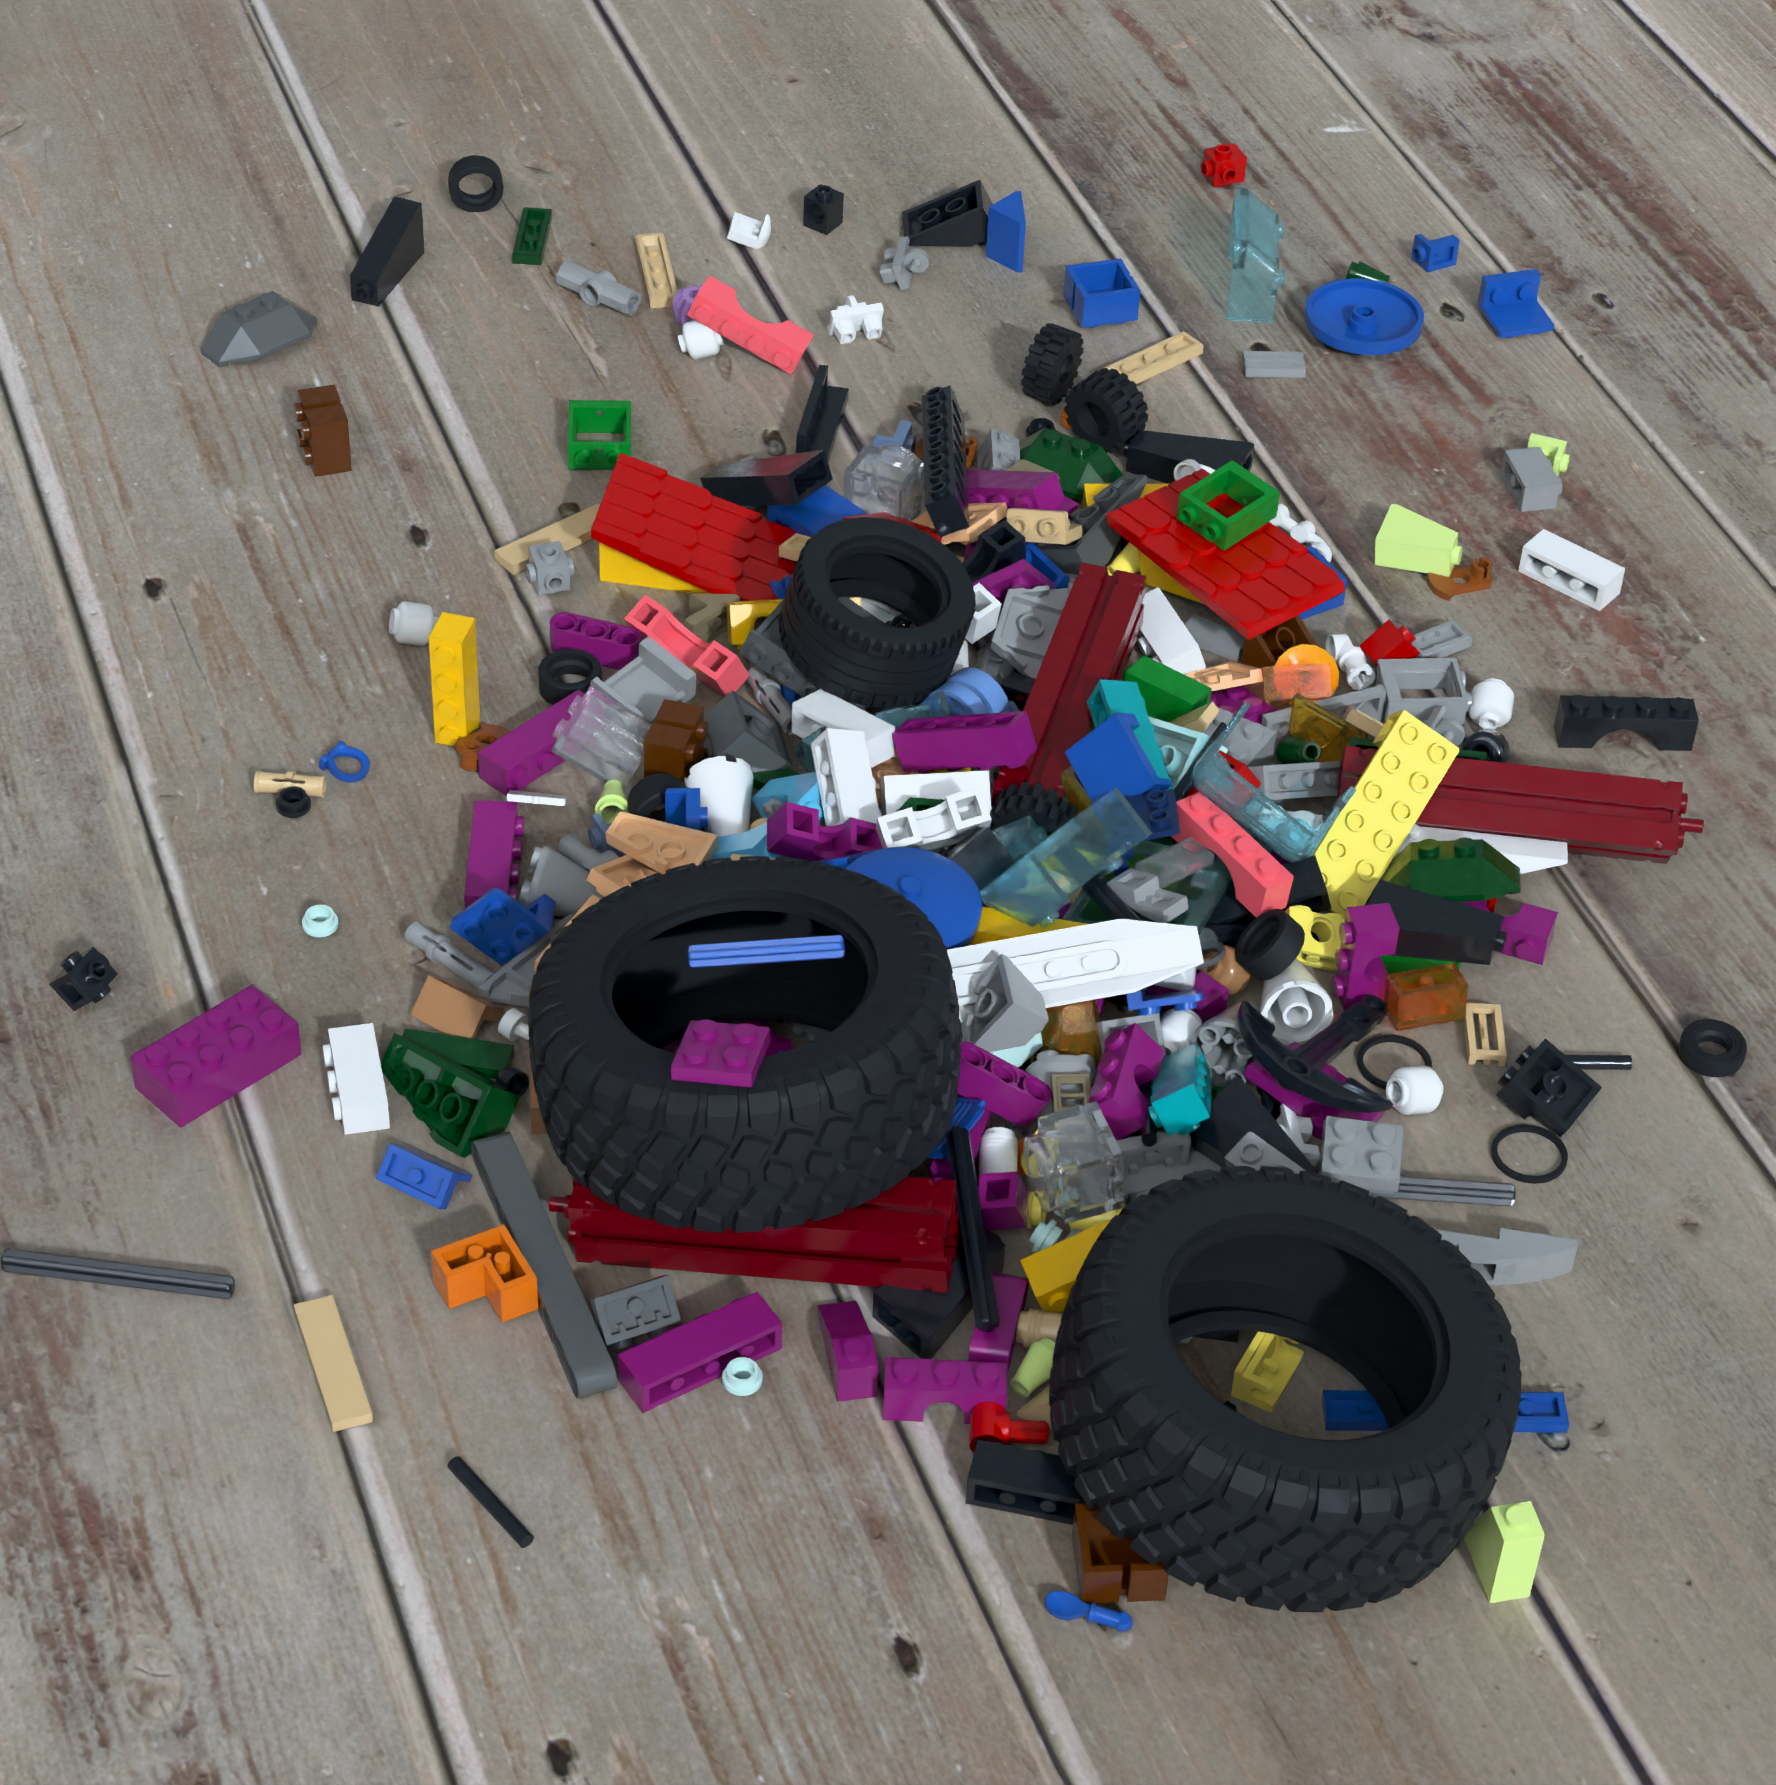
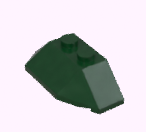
(1072, 458)
(1455, 870)

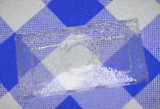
(1177, 862)

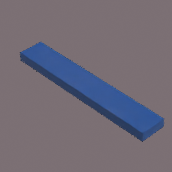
(1359, 1412)

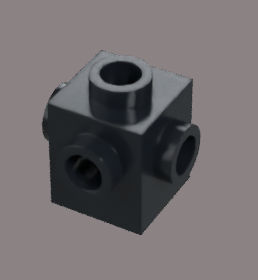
(83, 978)

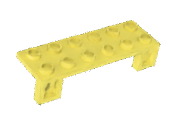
(1382, 809)

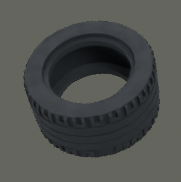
(866, 659)

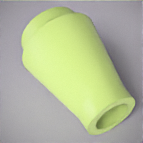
(611, 801)
(1034, 1368)

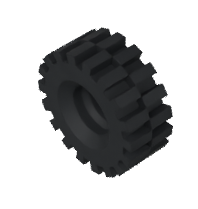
(1052, 363)
(1042, 805)

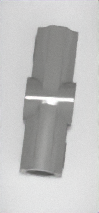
(598, 288)

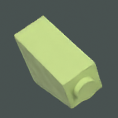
(1416, 543)
(1506, 1550)

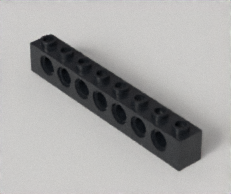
(944, 461)

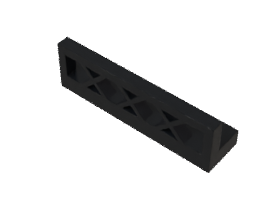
(821, 415)

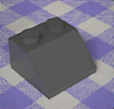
(746, 733)

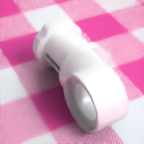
(1350, 660)

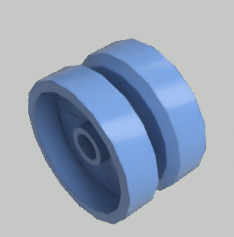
(973, 692)

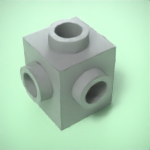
(549, 568)

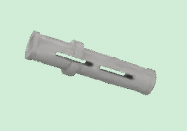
(769, 694)
(439, 949)

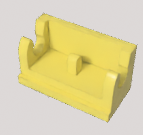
(1265, 1370)

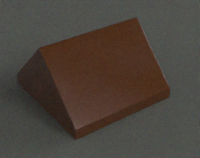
(1269, 646)

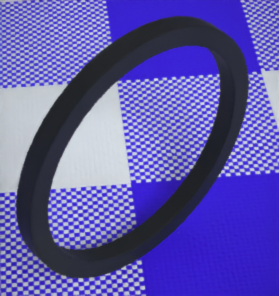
(1383, 1039)
(1527, 1178)

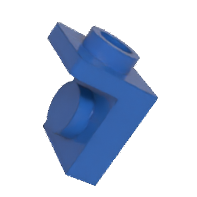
(1435, 253)

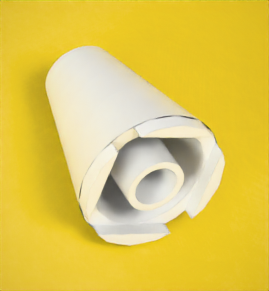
(725, 791)
(1296, 1004)

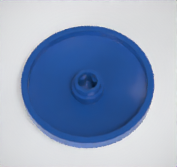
(1364, 316)
(933, 885)

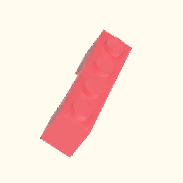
(777, 343)
(711, 662)
(1257, 876)

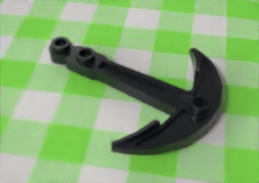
(1302, 1068)

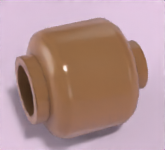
(1228, 971)

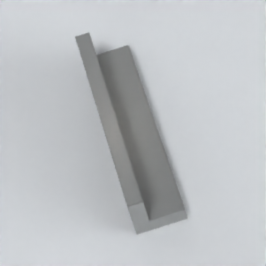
(1367, 700)
(1298, 780)

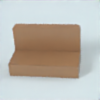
(453, 1008)

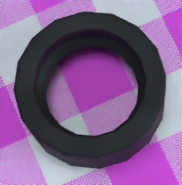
(471, 165)
(562, 663)
(1269, 944)

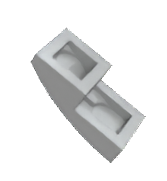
(1142, 894)

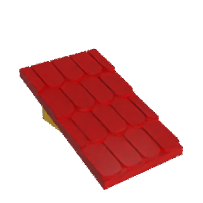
(683, 538)
(1247, 585)

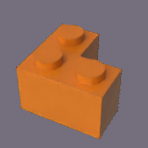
(488, 1267)

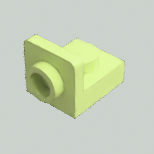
(1553, 449)

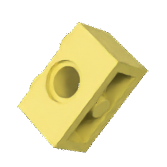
(1326, 927)

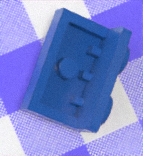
(685, 808)

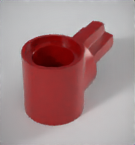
(993, 1424)

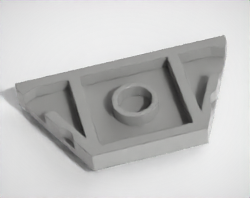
(1028, 626)
(512, 981)

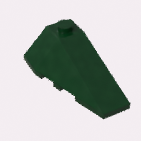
(448, 1096)

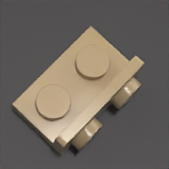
(1044, 525)

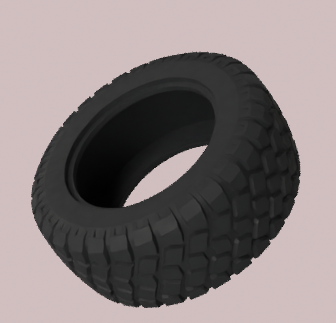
(821, 1119)
(1246, 1502)

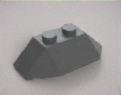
(257, 330)

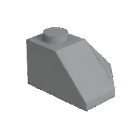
(1007, 1009)

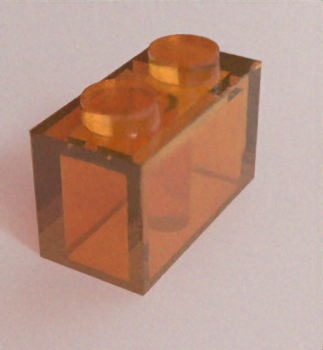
(1308, 680)
(1425, 996)

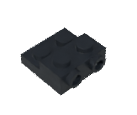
(1547, 1087)

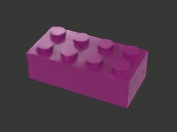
(216, 1055)

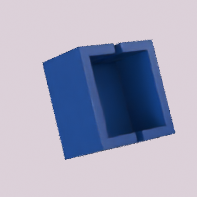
(1101, 293)

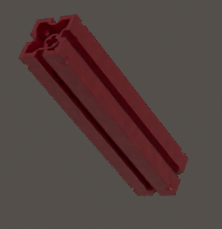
(1087, 645)
(1585, 809)
(892, 1240)

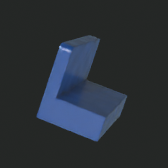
(420, 1174)

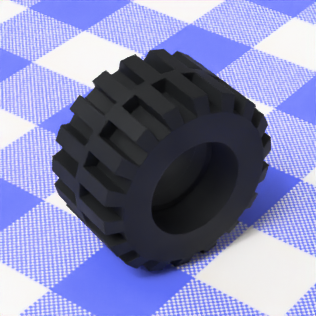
(1106, 409)

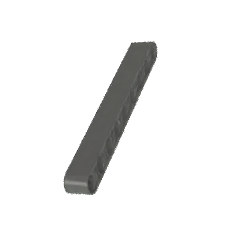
(559, 1295)

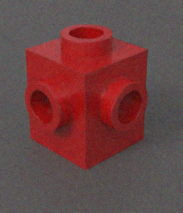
(1223, 165)

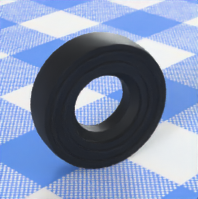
(1710, 1064)

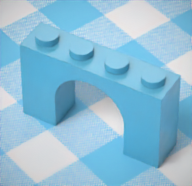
(796, 789)

